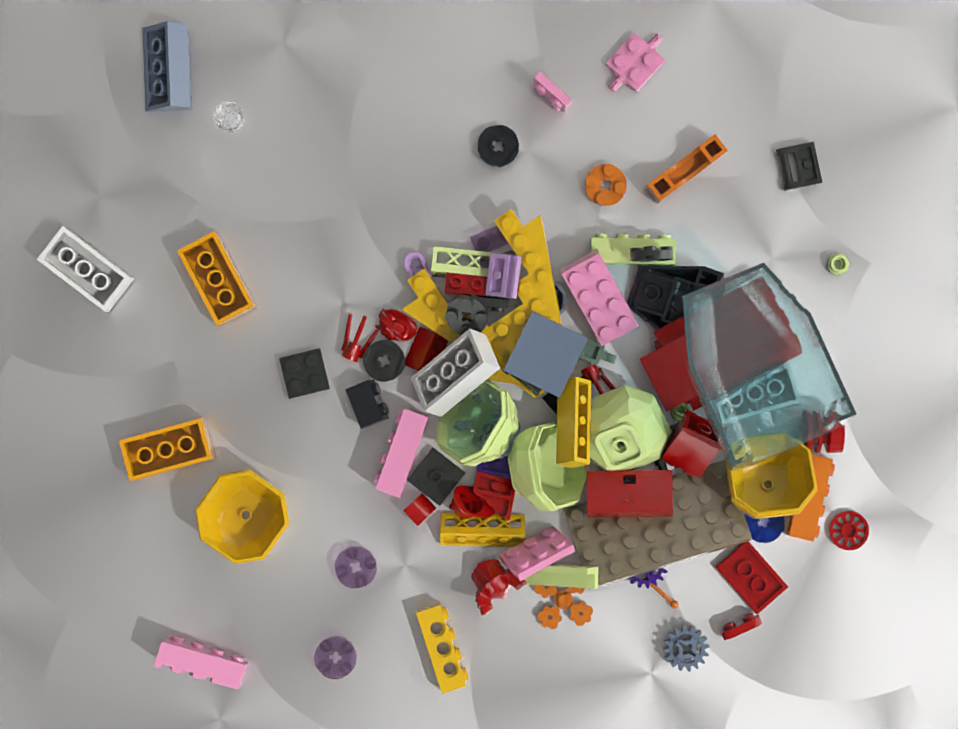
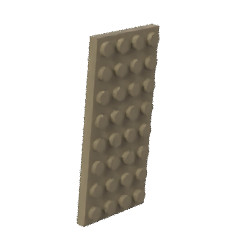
(630, 546)

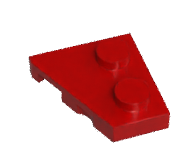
(495, 493)

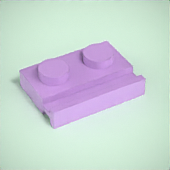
(503, 275)

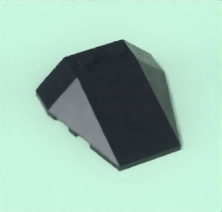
(659, 291)

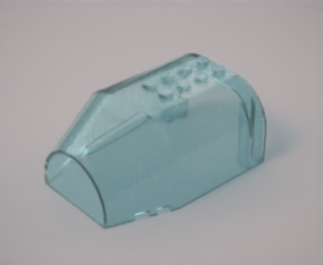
(760, 367)

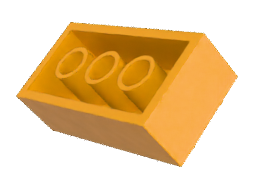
(216, 278)
(166, 449)

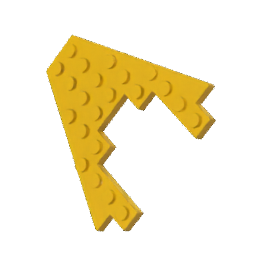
(535, 291)

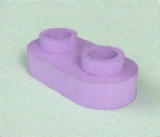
(414, 270)

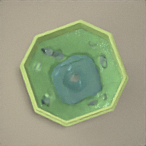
(479, 426)

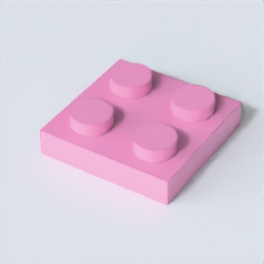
(546, 88)

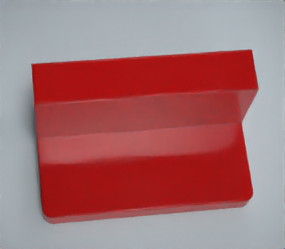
(424, 348)

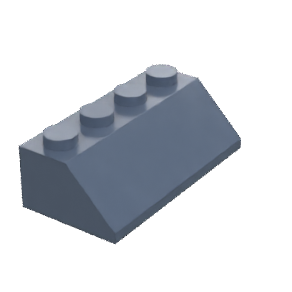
(166, 67)

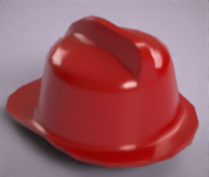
(468, 505)

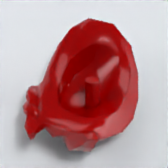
(396, 325)

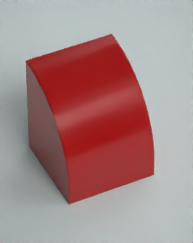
(419, 509)

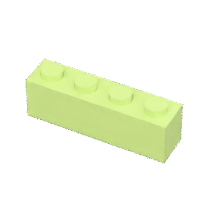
(617, 250)

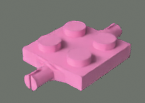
(635, 62)

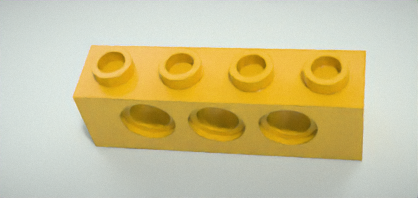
(446, 680)

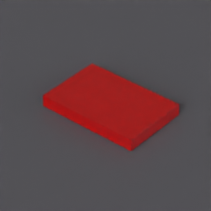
(751, 576)

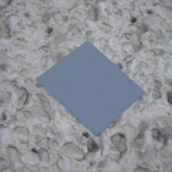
(545, 354)

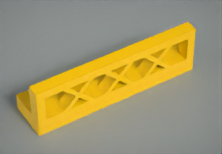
(482, 534)

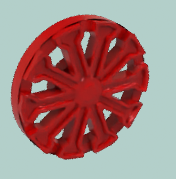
(849, 530)

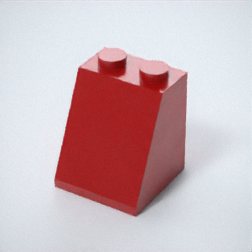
(692, 445)

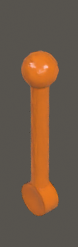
(674, 604)

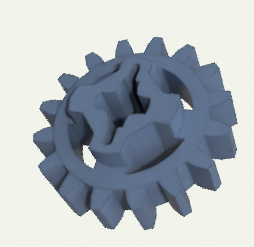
(680, 655)

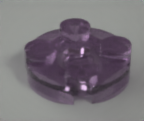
(359, 578)
(343, 666)

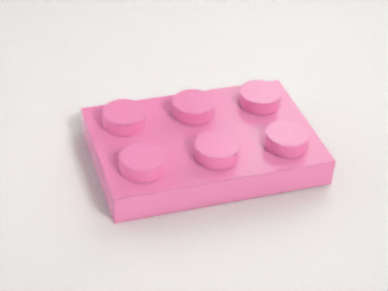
(537, 553)

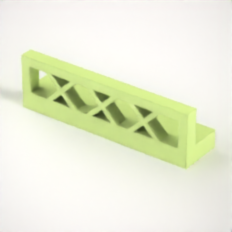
(440, 270)
(566, 576)

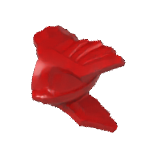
(493, 583)

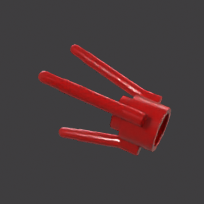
(352, 350)
(592, 373)

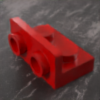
(465, 284)

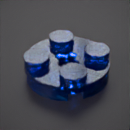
(769, 533)

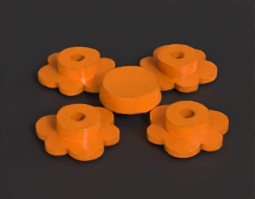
(563, 600)

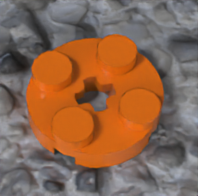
(608, 173)

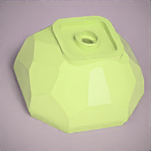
(631, 418)
(536, 473)

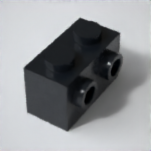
(367, 403)

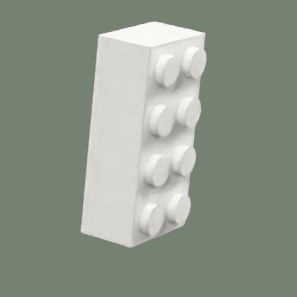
(85, 269)
(455, 372)

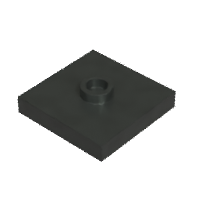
(436, 476)

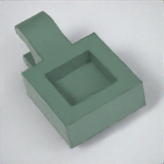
(594, 352)

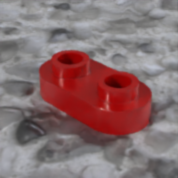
(732, 630)

